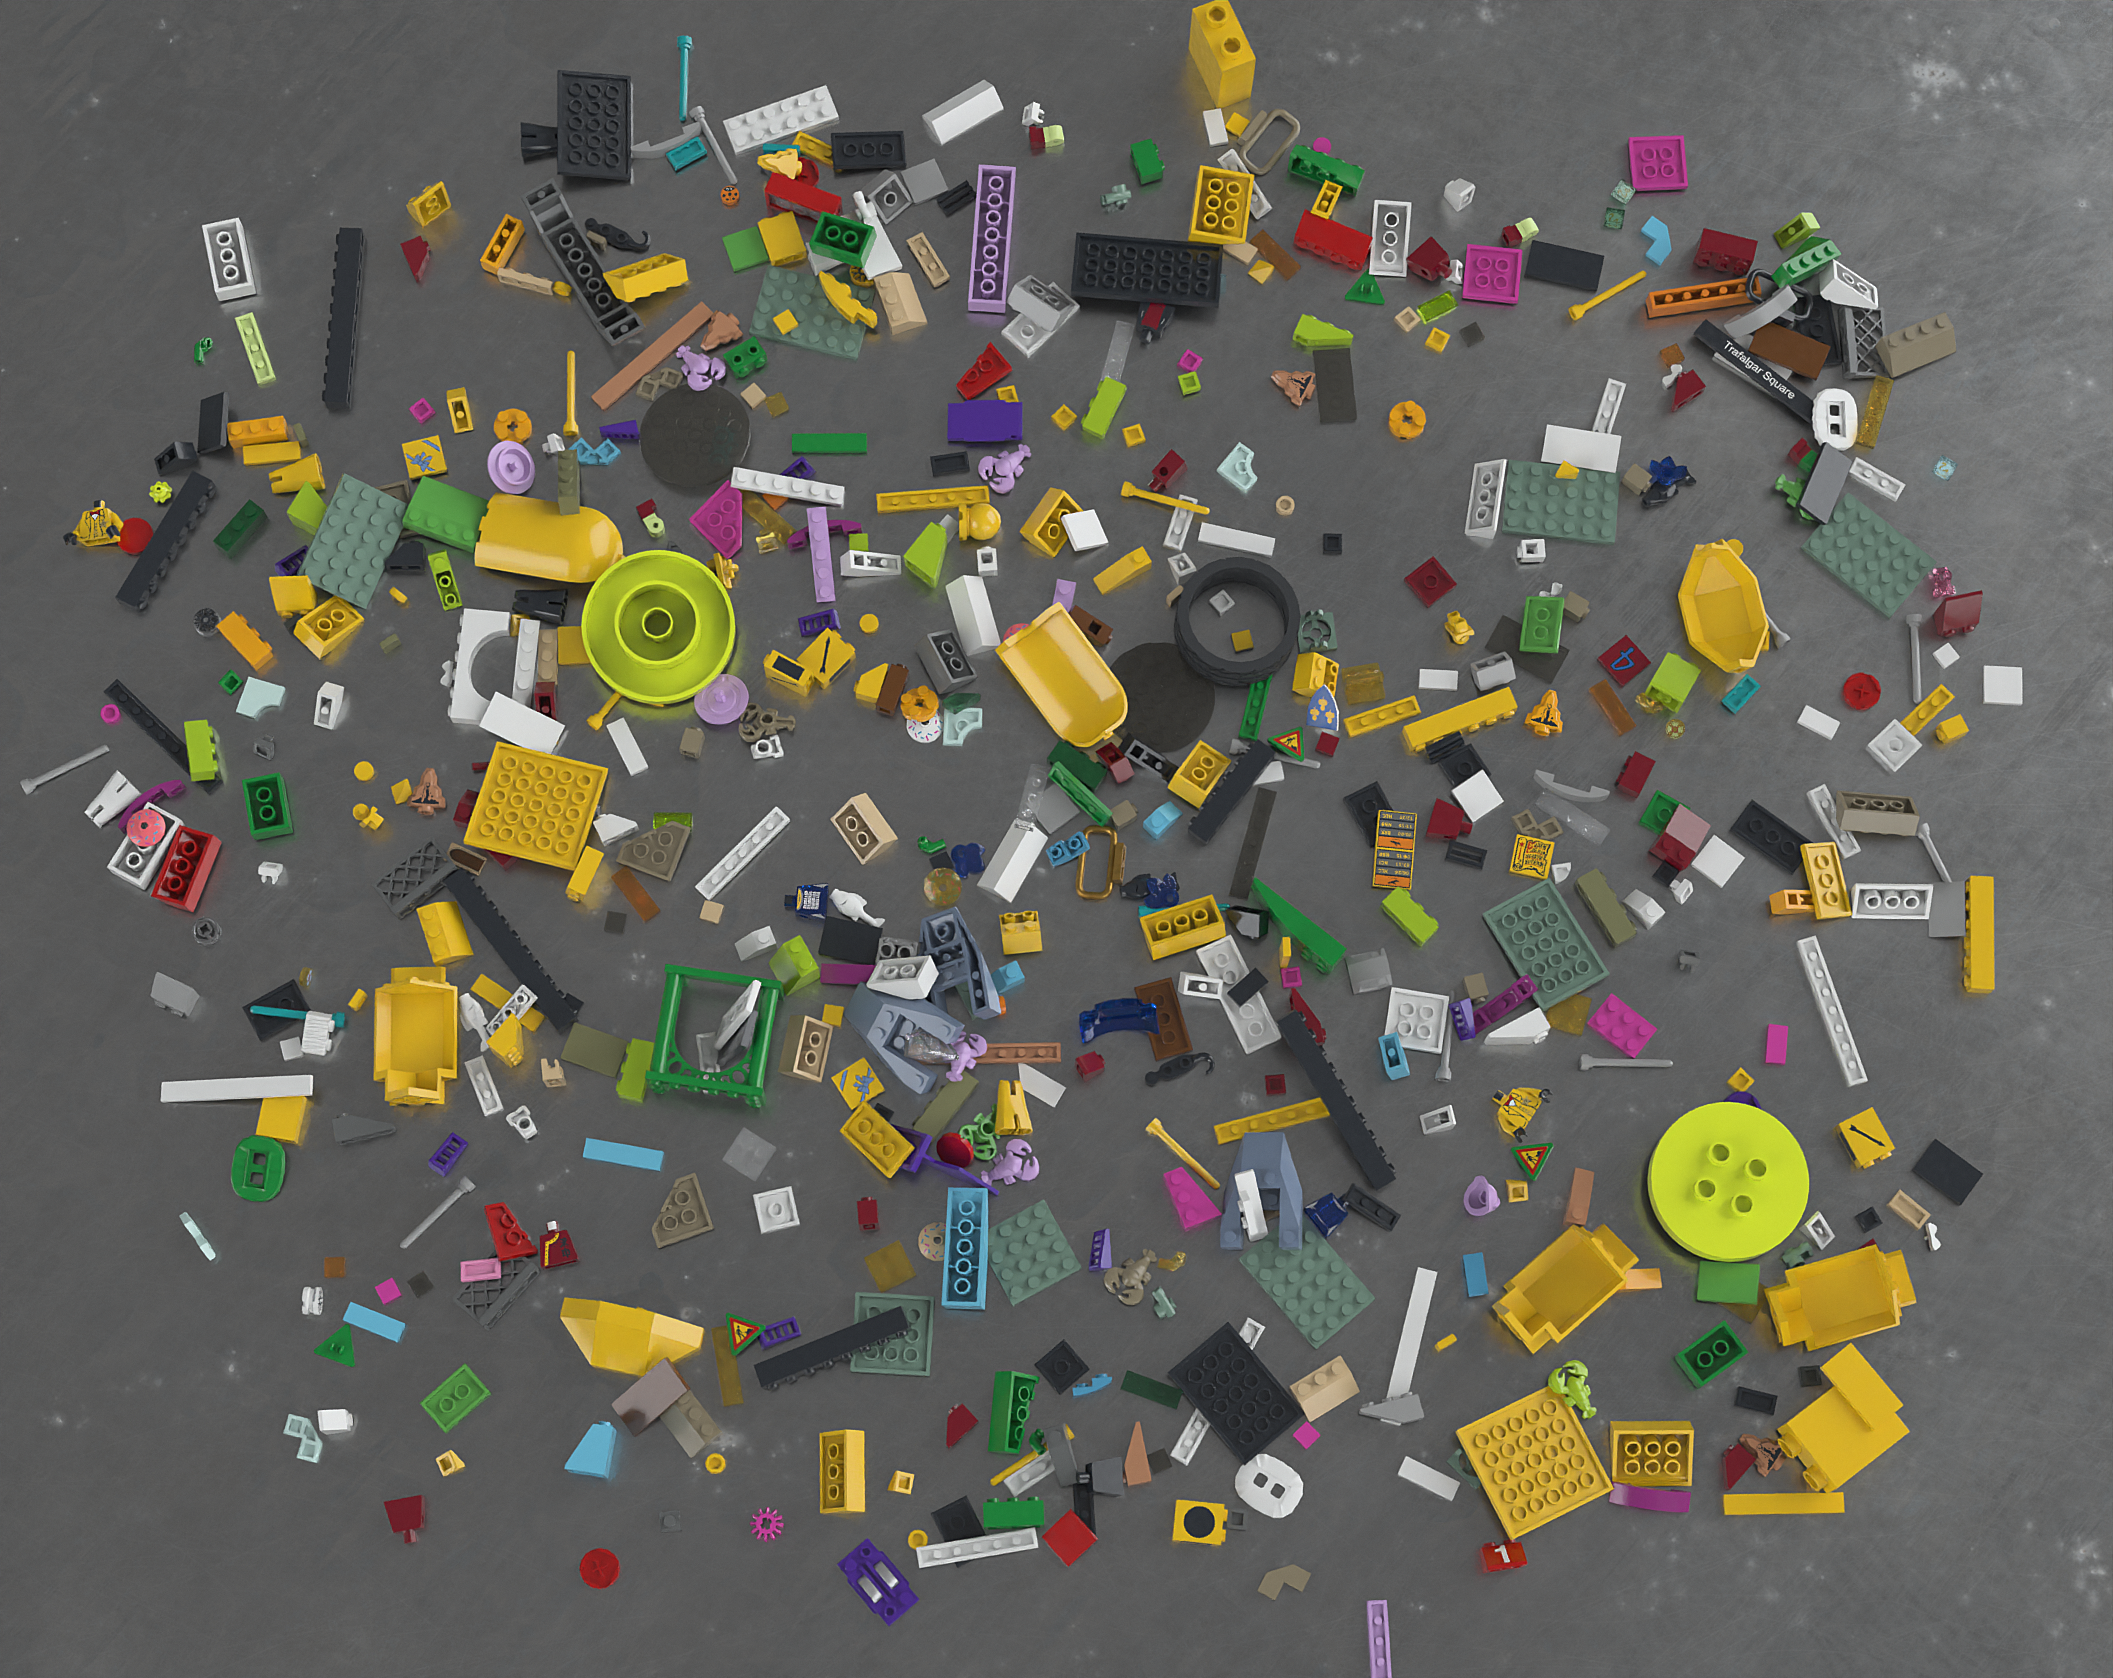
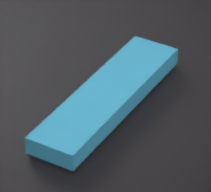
(623, 1154)

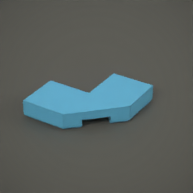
(1659, 233)
(600, 456)

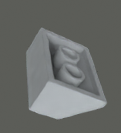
(1040, 303)

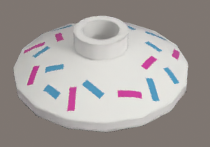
(928, 732)

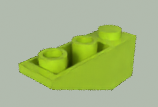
(1318, 333)
(444, 579)

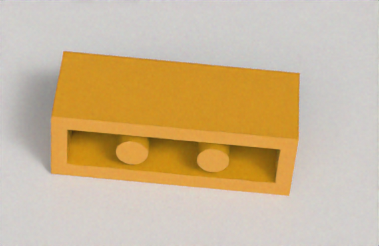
(502, 244)
(257, 431)
(245, 640)

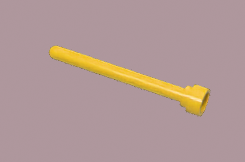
(1577, 311)
(570, 427)
(1129, 490)
(596, 720)
(1156, 1128)
(1021, 1463)

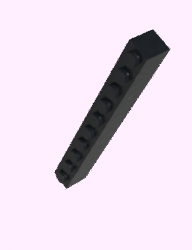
(344, 318)
(510, 950)
(1335, 1099)

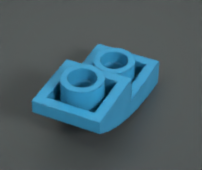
(1067, 850)
(1475, 1274)
(1098, 1383)

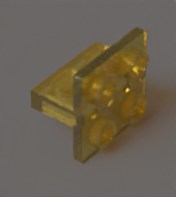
(1363, 683)

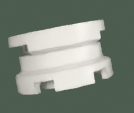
(312, 1300)

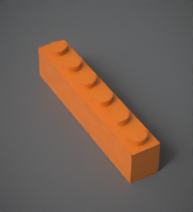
(1699, 297)

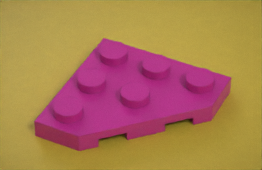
(721, 519)

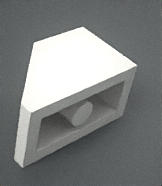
(1459, 193)
(328, 705)
(612, 828)
(1643, 908)
(756, 944)
(1200, 985)
(334, 1421)

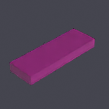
(845, 973)

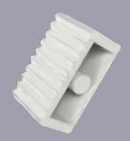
(317, 1032)

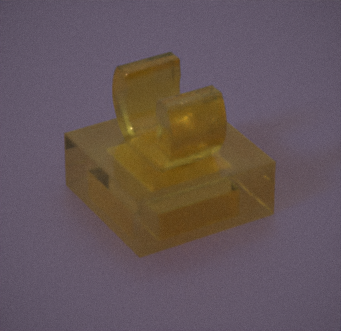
(766, 541)

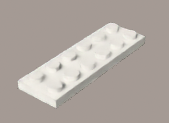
(781, 120)
(1253, 1020)

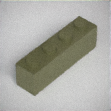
(568, 482)
(1606, 908)
(945, 1106)

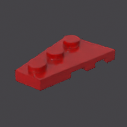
(986, 371)
(506, 1233)

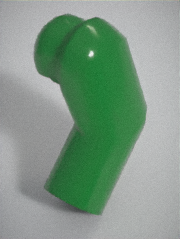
(200, 348)
(929, 846)
(1035, 1441)

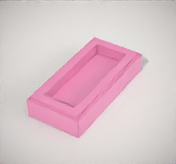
(480, 1270)

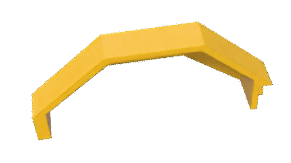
(1723, 607)
(627, 1337)

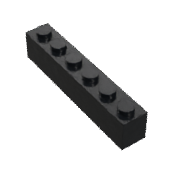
(1231, 792)

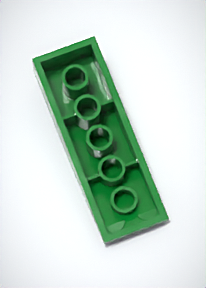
(1303, 933)

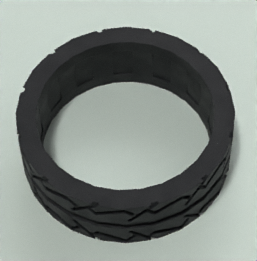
(1244, 571)

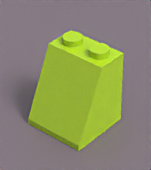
(307, 509)
(928, 553)
(1672, 681)
(794, 965)

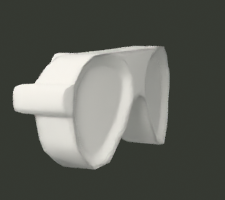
(1669, 380)
(1555, 590)
(447, 678)
(1934, 1243)

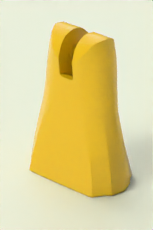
(295, 475)
(1012, 1112)

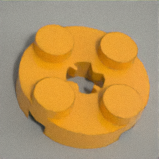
(1410, 410)
(509, 417)
(919, 695)

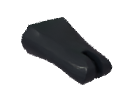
(537, 139)
(542, 604)

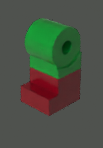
(1803, 455)

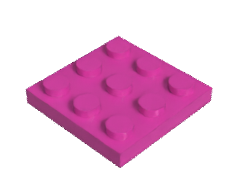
(1658, 163)
(1492, 273)

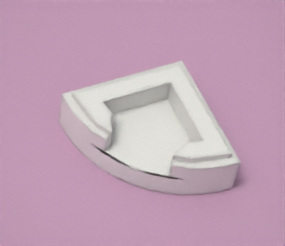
(1560, 872)

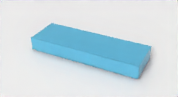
(374, 1322)

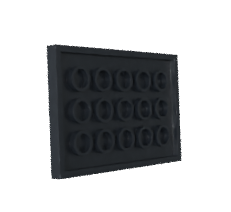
(593, 125)
(1236, 1393)

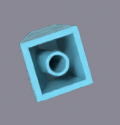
(594, 1452)

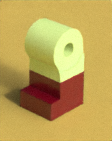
(1045, 136)
(1519, 232)
(653, 524)

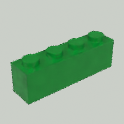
(1321, 167)
(1806, 261)
(1010, 1410)

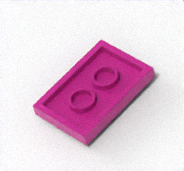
(1622, 1026)

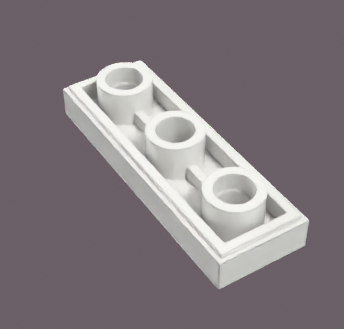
(518, 1004)

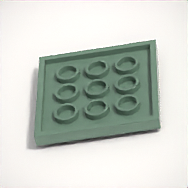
(1029, 1253)
(900, 1356)

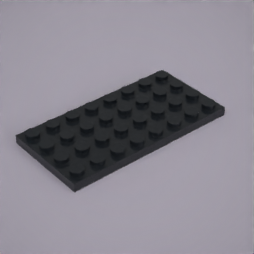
(1147, 270)

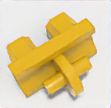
(724, 569)
(1458, 628)
(367, 815)

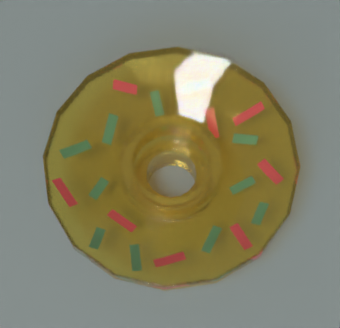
(945, 877)

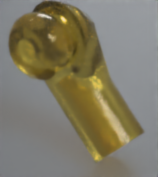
(1649, 706)
(1174, 1263)

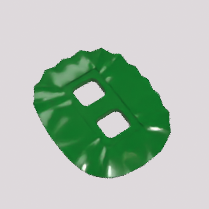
(243, 1166)

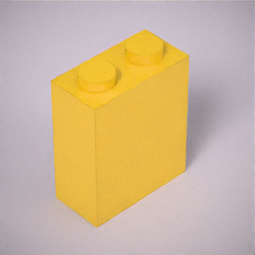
(782, 239)
(584, 874)
(281, 1118)

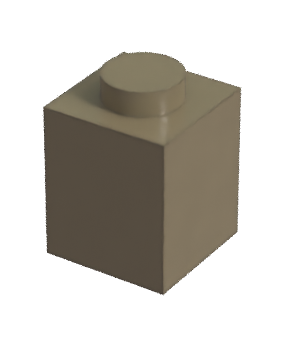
(1637, 480)
(1575, 607)
(692, 742)
(1123, 815)
(1475, 988)

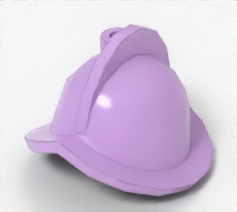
(1480, 1197)

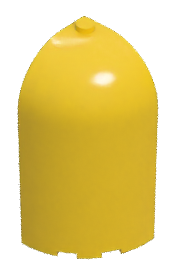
(538, 541)
(1065, 678)

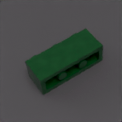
(240, 529)
(1079, 765)

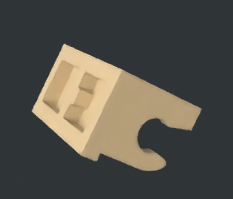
(552, 1076)

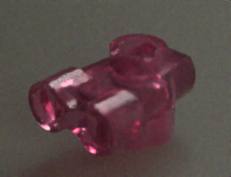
(1943, 587)

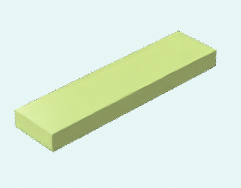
(255, 348)

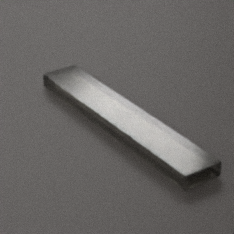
(1252, 843)

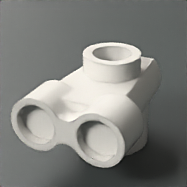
(865, 210)
(771, 748)
(520, 1120)

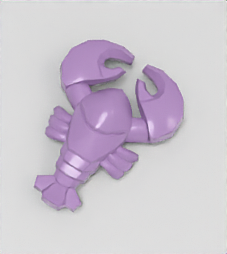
(699, 365)
(1004, 467)
(965, 1054)
(1011, 1165)

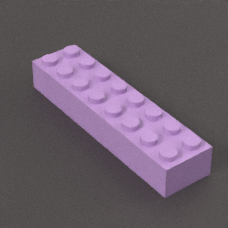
(992, 238)

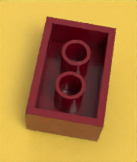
(1725, 251)

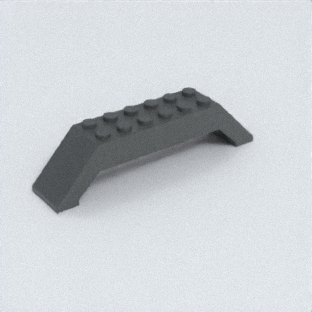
(579, 263)

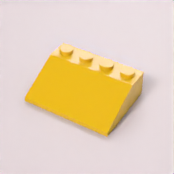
(1220, 206)
(1651, 1452)

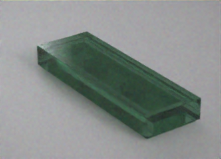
(1151, 1389)

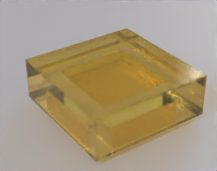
(776, 404)

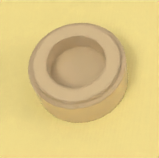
(1285, 505)

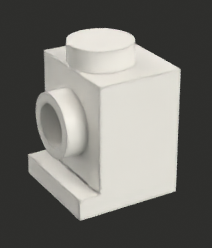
(1536, 546)
(987, 569)

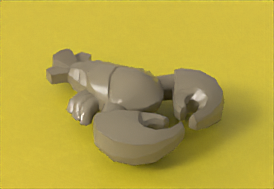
(764, 722)
(1131, 1277)

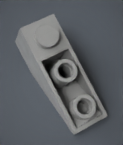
(1400, 1410)

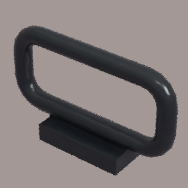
(1788, 316)

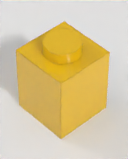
(1952, 729)

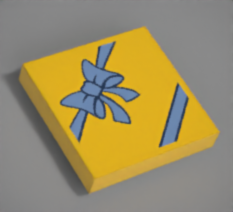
(424, 457)
(858, 1083)

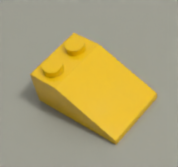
(429, 204)
(293, 595)
(327, 626)
(1199, 774)

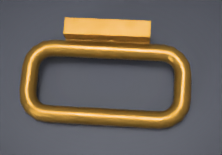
(1115, 864)

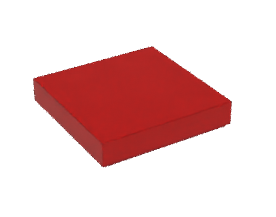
(1069, 1537)

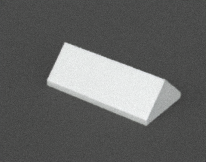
(963, 111)
(1485, 499)
(973, 614)
(1012, 862)
(1891, 901)

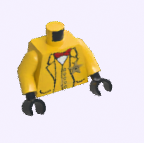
(96, 527)
(1519, 1108)

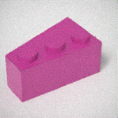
(1189, 1200)

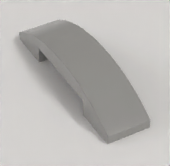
(644, 151)
(1762, 314)
(1546, 781)

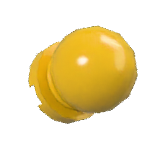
(979, 521)

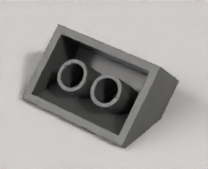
(945, 661)

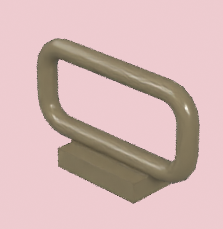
(1254, 131)

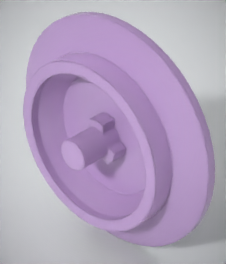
(511, 467)
(722, 700)

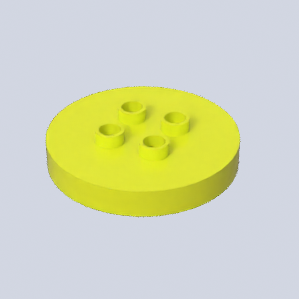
(658, 627)
(1728, 1181)

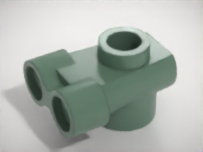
(1119, 194)
(1795, 1257)
(1165, 1306)

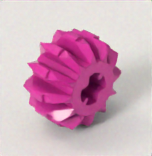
(773, 1526)

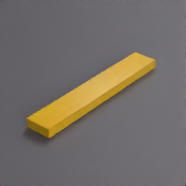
(931, 499)
(1271, 1120)
(1783, 1503)

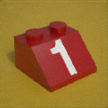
(1502, 1557)

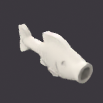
(852, 906)
(473, 1017)

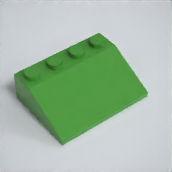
(446, 514)

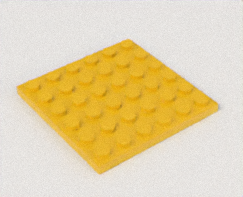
(536, 806)
(1534, 1461)

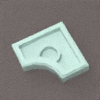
(1238, 469)
(258, 696)
(959, 725)

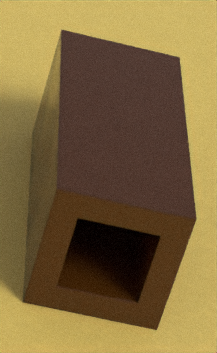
(1091, 627)
(892, 689)

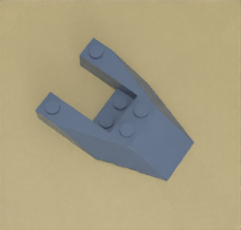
(957, 961)
(886, 1020)
(1277, 1187)

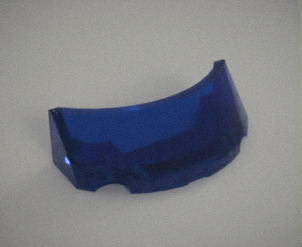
(1117, 1016)

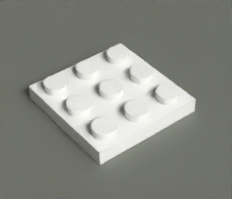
(1417, 1019)

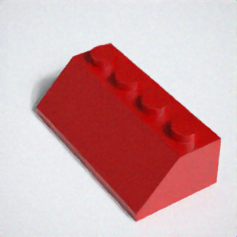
(1333, 240)
(186, 868)

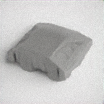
(895, 948)
(1369, 971)

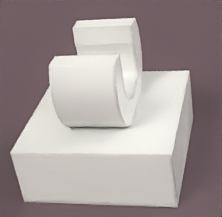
(1031, 114)
(1457, 274)
(554, 444)
(270, 869)
(1681, 890)

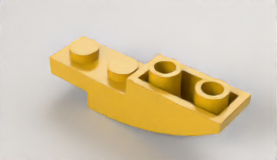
(840, 297)

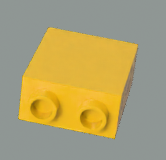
(1221, 53)
(1835, 1440)

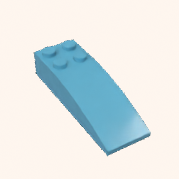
(966, 1249)

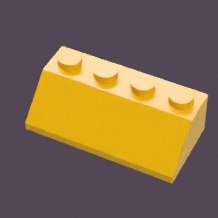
(646, 277)
(1182, 927)
(842, 1472)

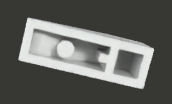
(869, 564)

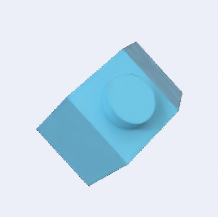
(1162, 819)
(1007, 977)
(1394, 1056)

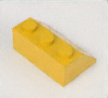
(1045, 525)
(445, 932)
(508, 1041)

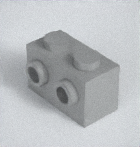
(1493, 671)

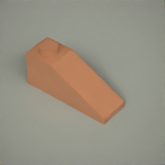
(1579, 1198)
(1136, 1465)

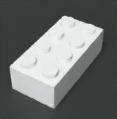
(229, 259)
(141, 863)

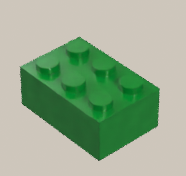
(843, 239)
(267, 806)
(1711, 1354)
(1013, 1513)

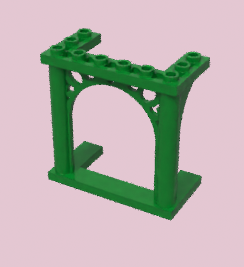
(752, 1089)

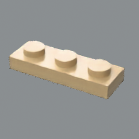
(928, 259)
(525, 280)
(548, 656)

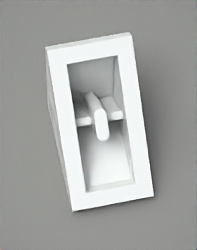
(1182, 568)
(1438, 1120)
(1817, 1230)

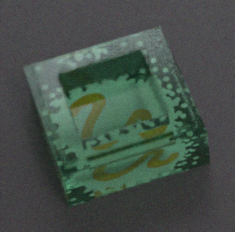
(1623, 192)
(1614, 218)

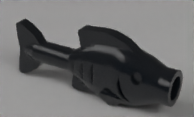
(1661, 493)
(1138, 886)

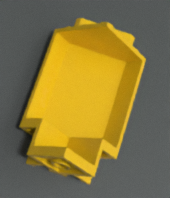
(415, 1035)
(1564, 1285)
(1841, 1297)

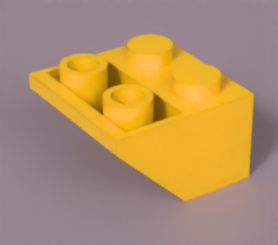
(1313, 672)
(1020, 932)

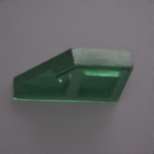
(960, 701)

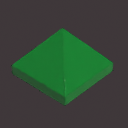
(230, 682)

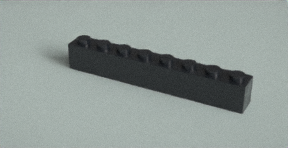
(165, 542)
(832, 1348)

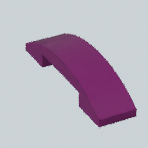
(848, 527)
(170, 788)
(1503, 1003)
(1650, 1497)

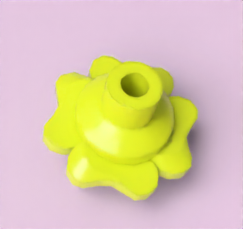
(160, 492)

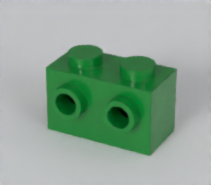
(1147, 161)
(745, 357)

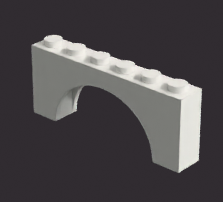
(477, 630)

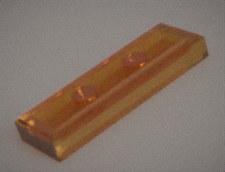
(1275, 255)
(1612, 707)
(635, 894)

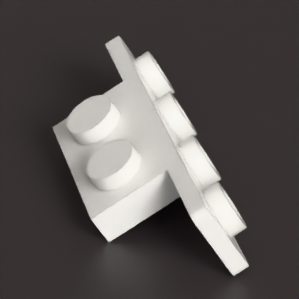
(1250, 1205)

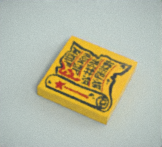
(1531, 857)

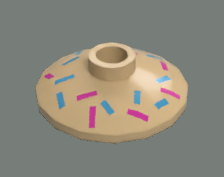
(926, 1241)

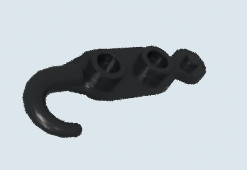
(616, 236)
(1178, 1066)

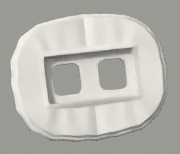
(1846, 419)
(1261, 1498)

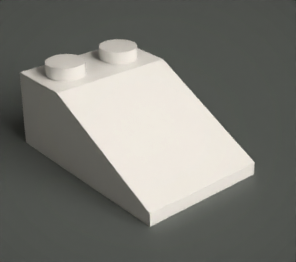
(1846, 287)
(904, 977)
(1524, 1030)

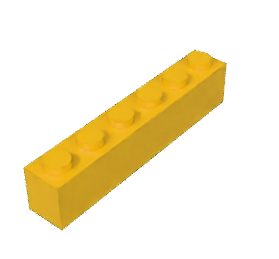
(1460, 718)
(1979, 934)

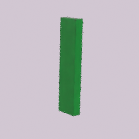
(829, 443)
(1254, 710)
(1080, 794)

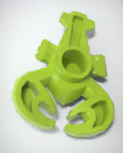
(1575, 1390)

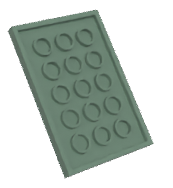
(818, 320)
(1560, 507)
(353, 541)
(1869, 555)
(1546, 943)
(1308, 1284)

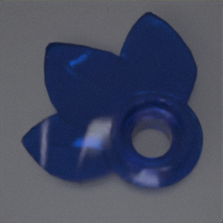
(1667, 471)
(970, 861)
(1159, 890)

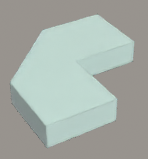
(195, 1231)
(311, 1443)

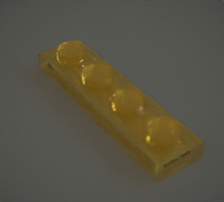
(1874, 412)
(766, 516)
(727, 1368)

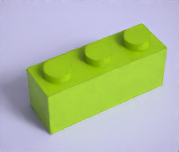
(1103, 407)
(200, 750)
(1409, 915)
(634, 1069)

